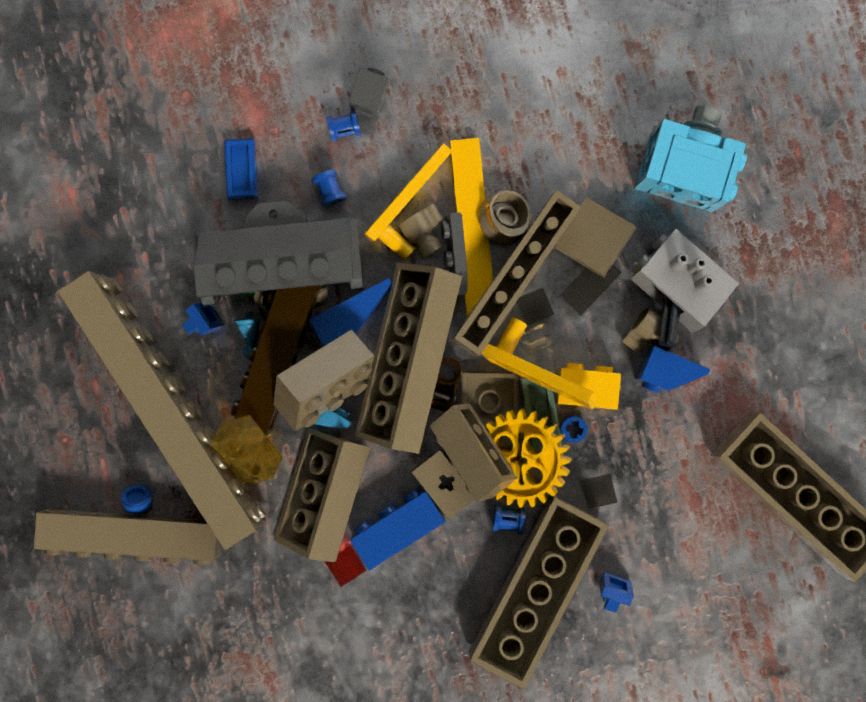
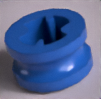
(580, 423)

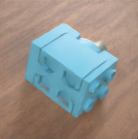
(692, 162)

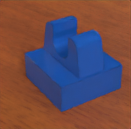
(202, 319)
(615, 591)

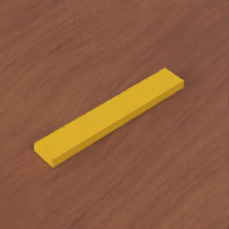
(469, 200)

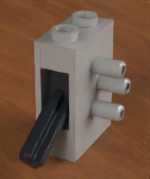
(683, 283)

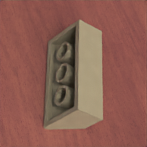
(321, 495)

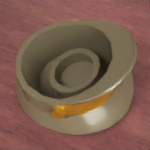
(504, 217)

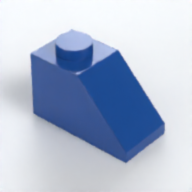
(667, 371)

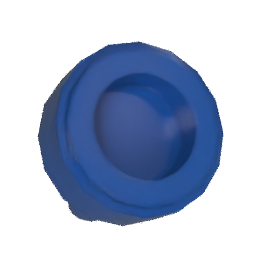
(136, 499)

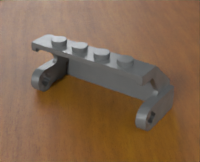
(277, 253)

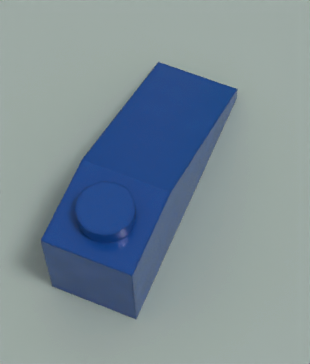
(350, 314)

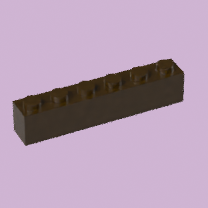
(276, 352)

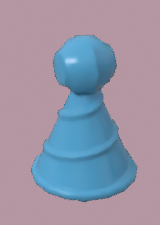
(249, 330)

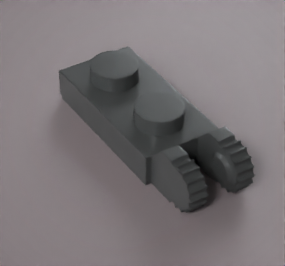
(455, 255)

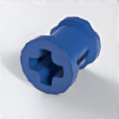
(343, 125)
(328, 188)
(517, 515)

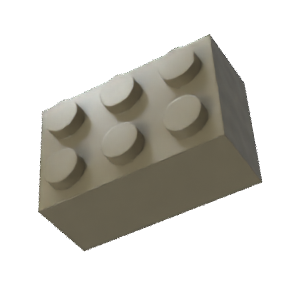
(323, 380)

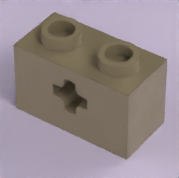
(428, 474)

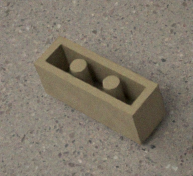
(472, 452)

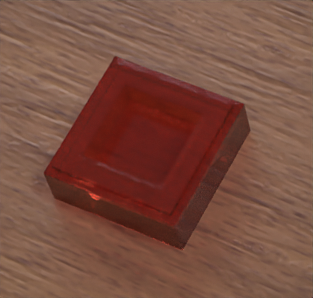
(346, 566)

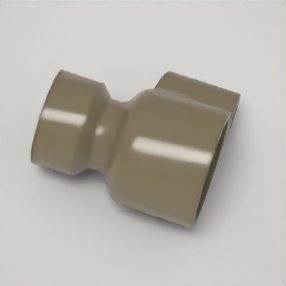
(418, 230)
(643, 330)

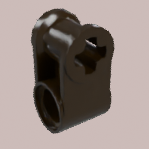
(446, 388)

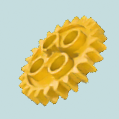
(548, 460)

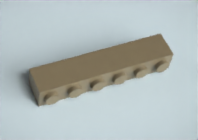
(516, 273)
(125, 535)

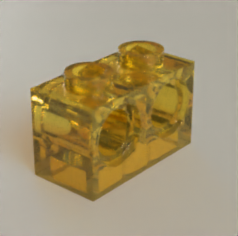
(246, 450)

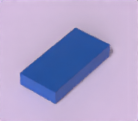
(241, 169)

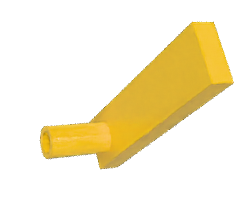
(381, 227)
(502, 356)

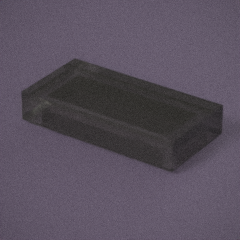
(587, 288)

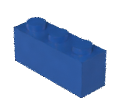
(396, 528)

